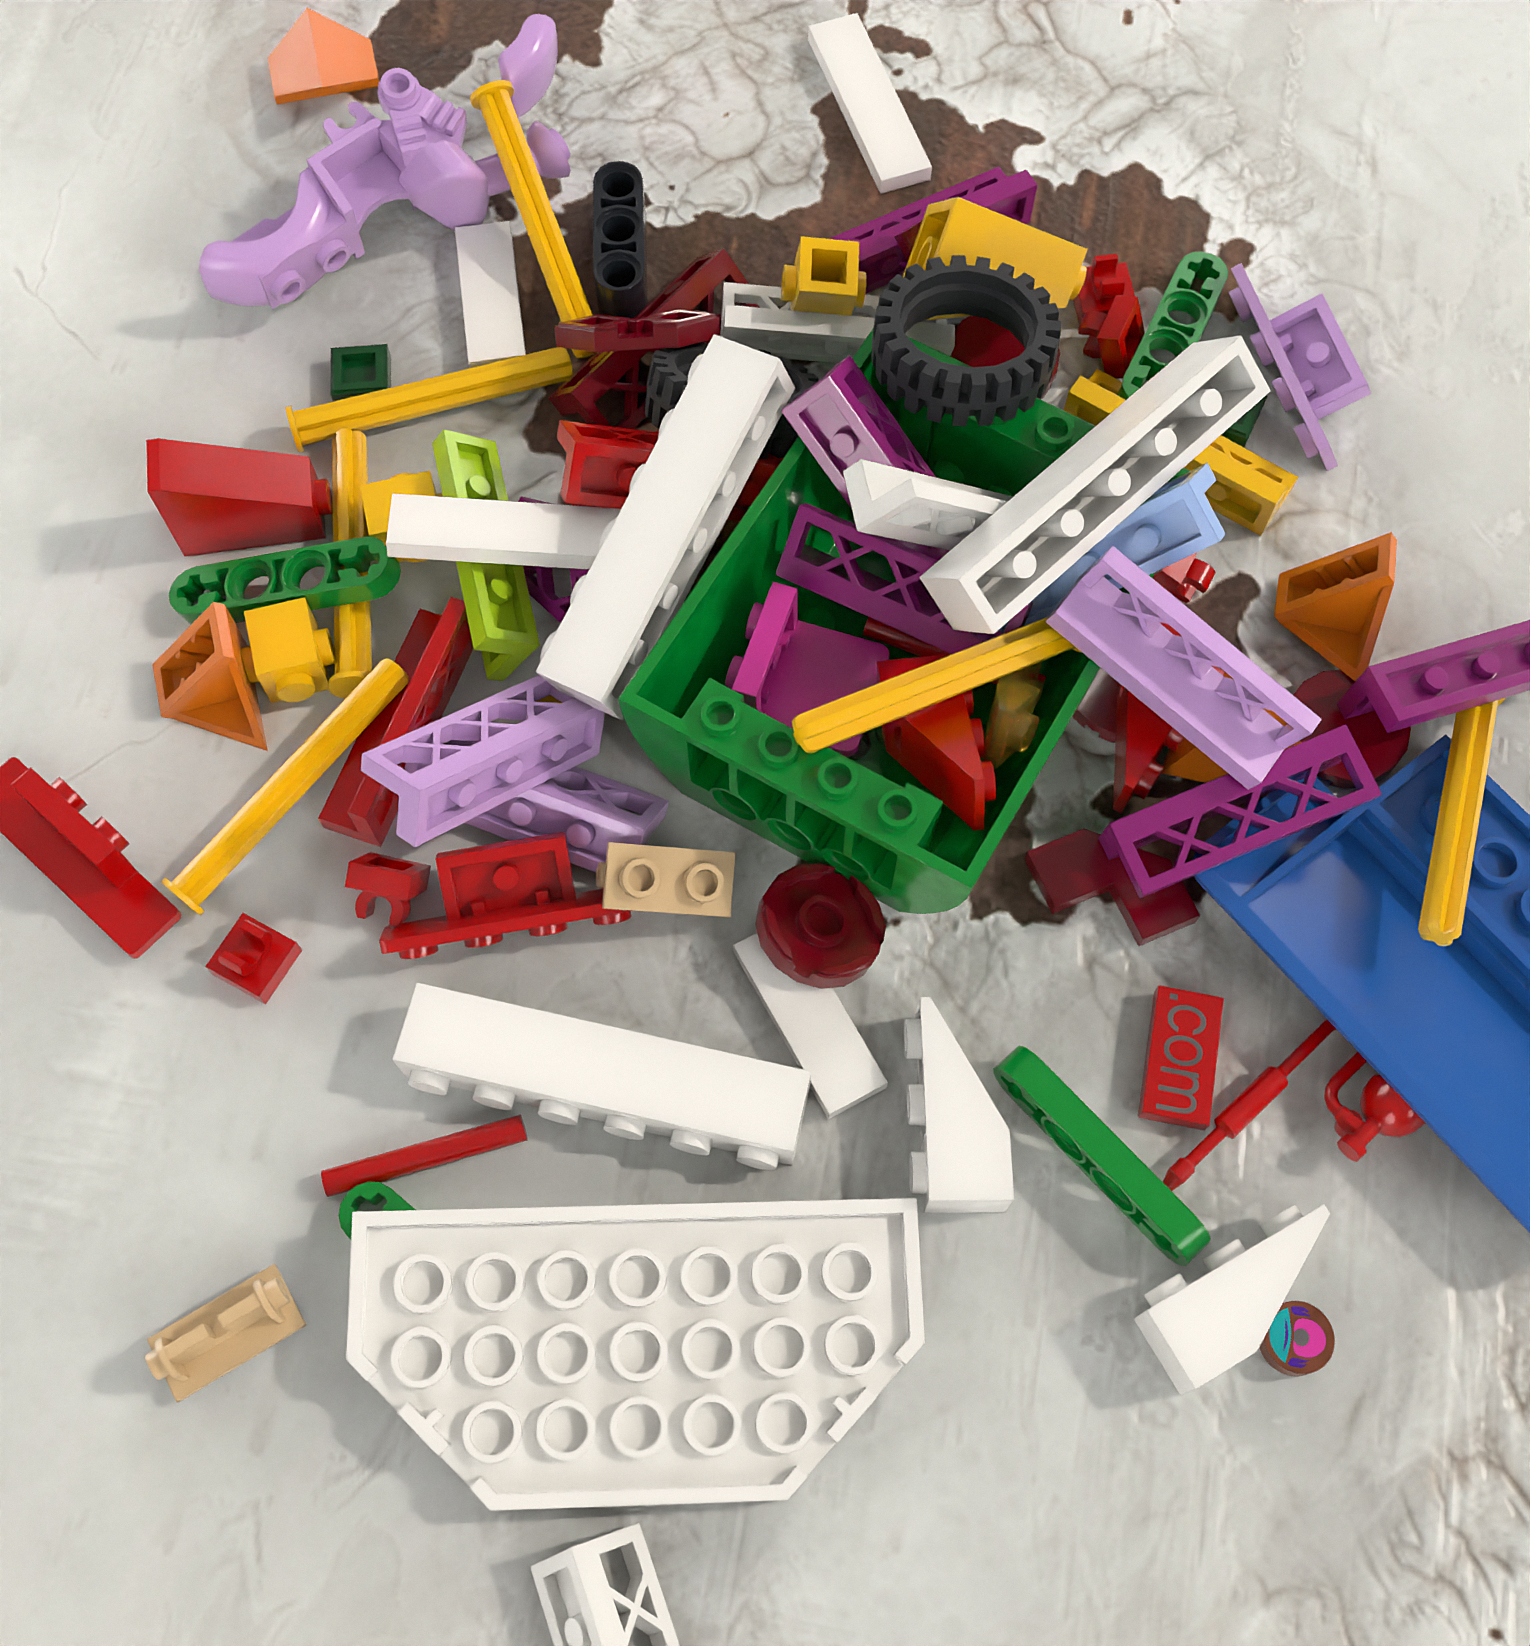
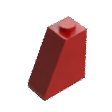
(235, 496)

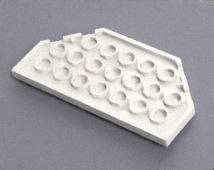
(635, 1341)

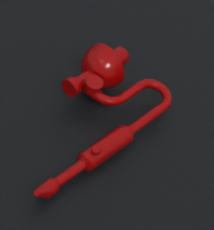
(1380, 1106)

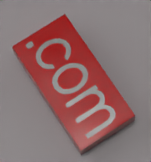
(1181, 1058)

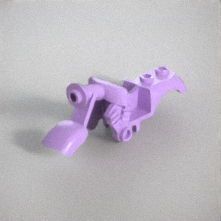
(382, 161)

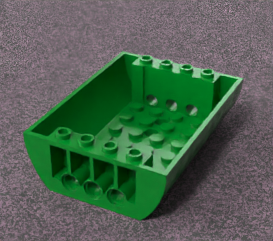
(819, 805)

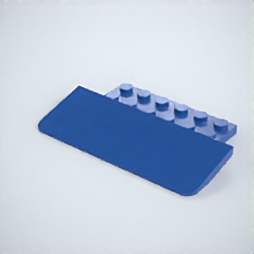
(1433, 1020)

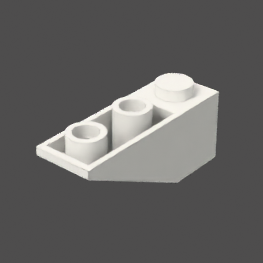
(962, 1134)
(1226, 1313)

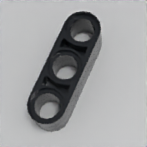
(619, 240)

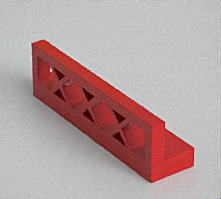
(606, 457)
(434, 661)

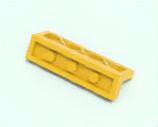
(1245, 485)

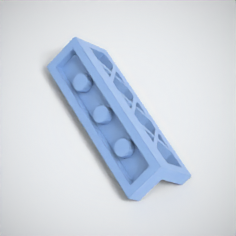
(1155, 535)

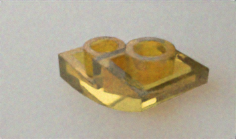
(1011, 716)

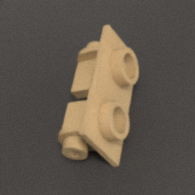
(666, 879)
(224, 1333)

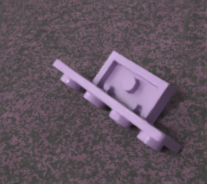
(1311, 357)

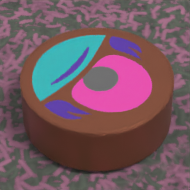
(1298, 1339)

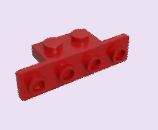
(82, 858)
(500, 892)

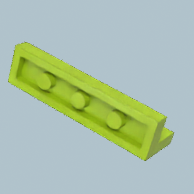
(493, 593)

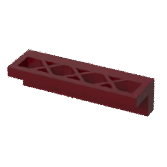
(604, 369)

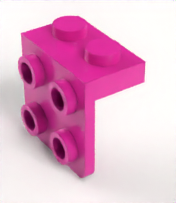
(800, 664)

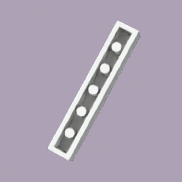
(1095, 485)
(667, 523)
(603, 1075)

